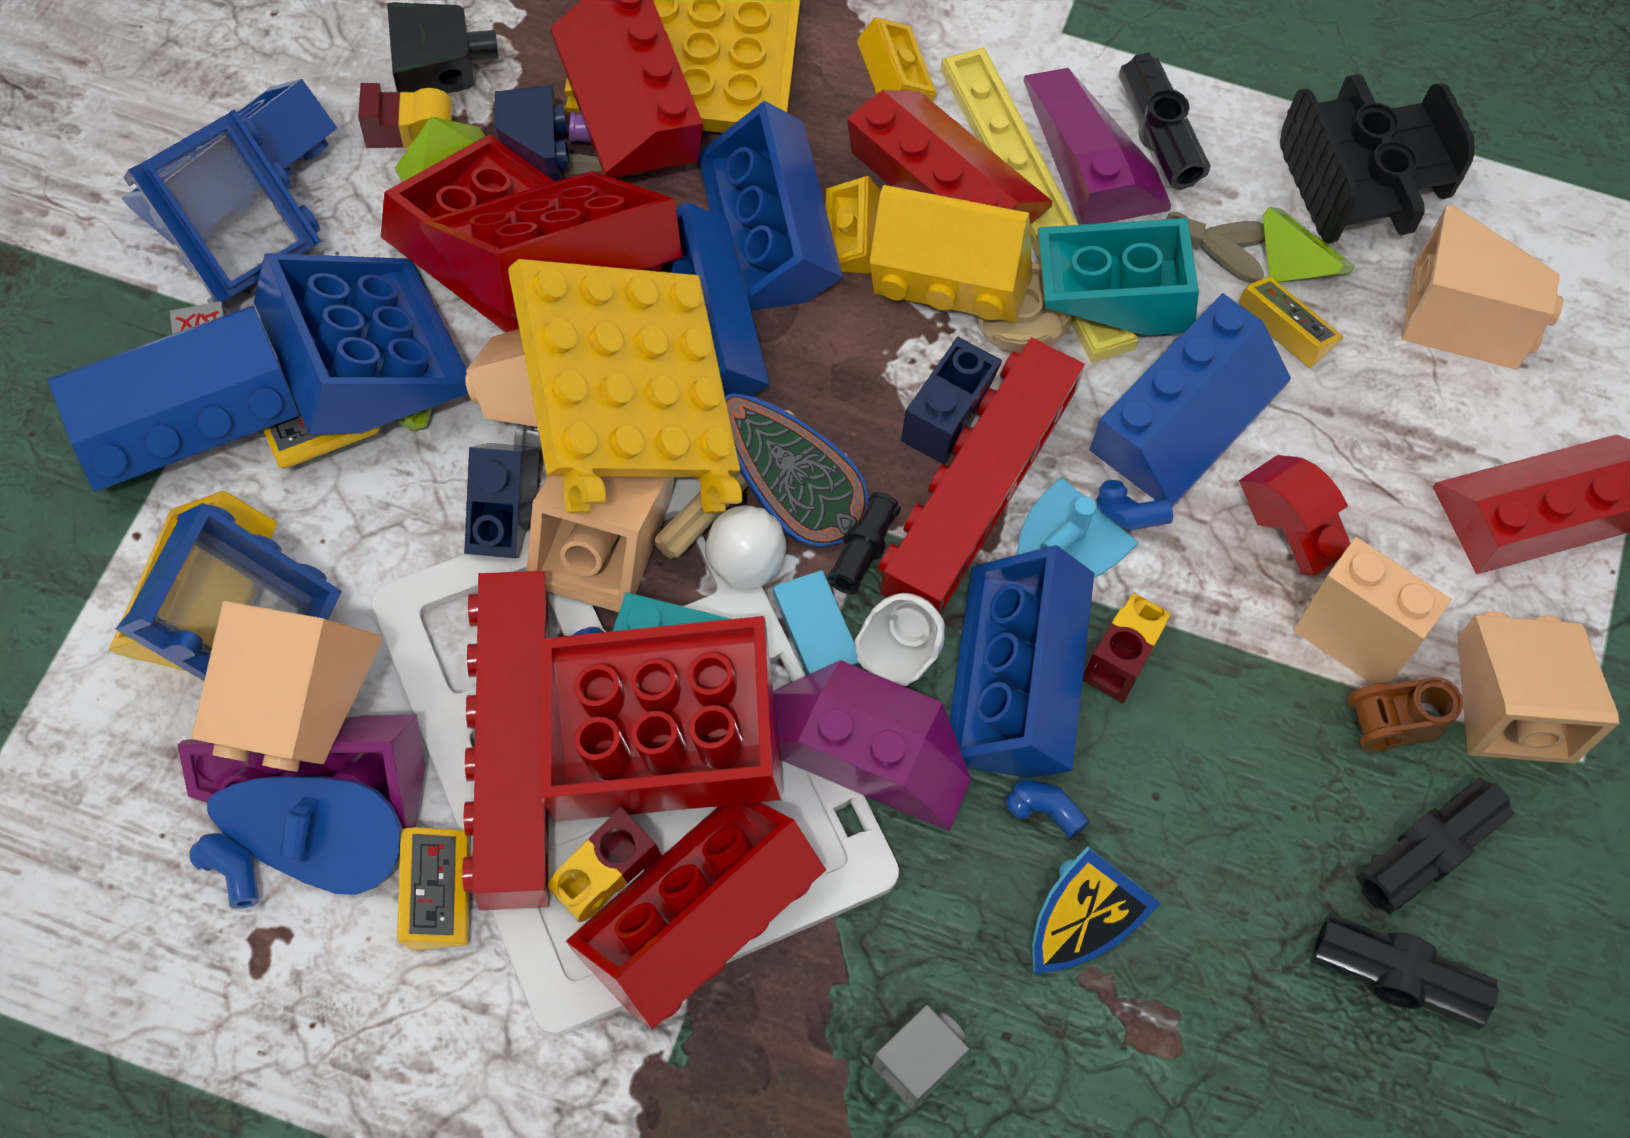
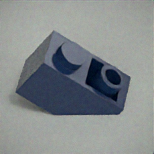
(532, 127)
(949, 400)
(499, 498)

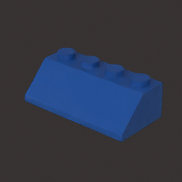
(290, 127)
(770, 194)
(711, 254)
(172, 398)
(1192, 402)
(1022, 663)

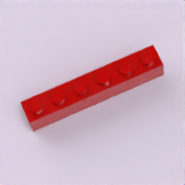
(983, 476)
(507, 814)

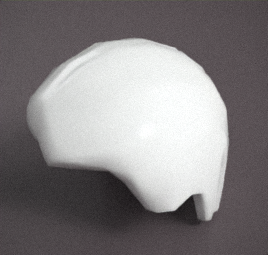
(746, 547)
(900, 638)

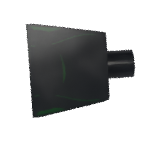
(434, 47)

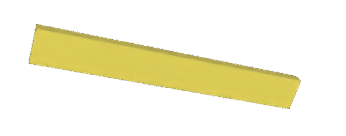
(1003, 131)

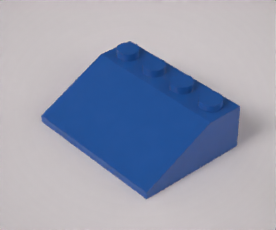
(356, 339)

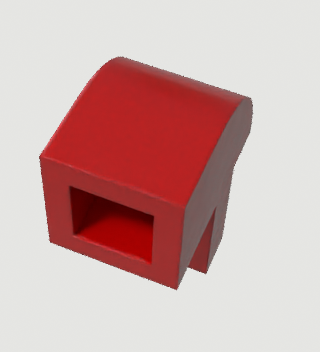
(1303, 503)

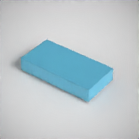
(814, 622)

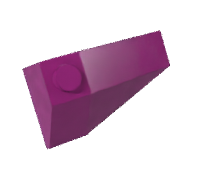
(1094, 156)
(368, 749)

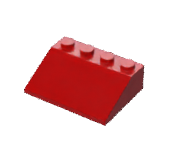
(462, 180)
(567, 221)
(658, 720)

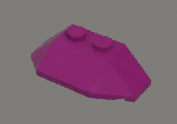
(873, 740)

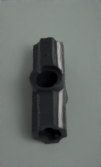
(1164, 121)
(1435, 845)
(1405, 971)

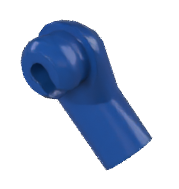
(1128, 513)
(1048, 799)
(233, 862)

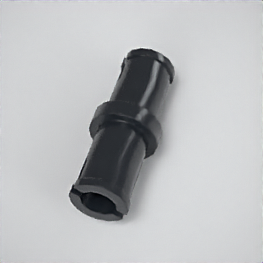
(864, 543)

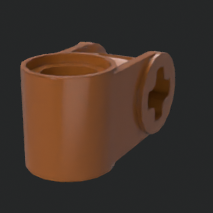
(1394, 714)

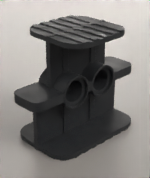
(1370, 160)

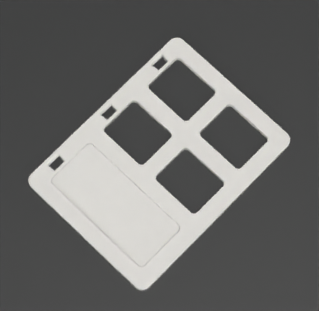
(553, 978)

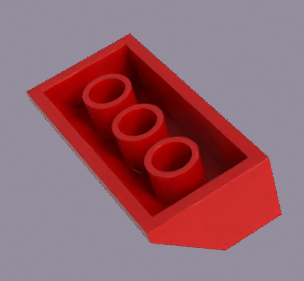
(628, 86)
(927, 151)
(1540, 503)
(696, 908)

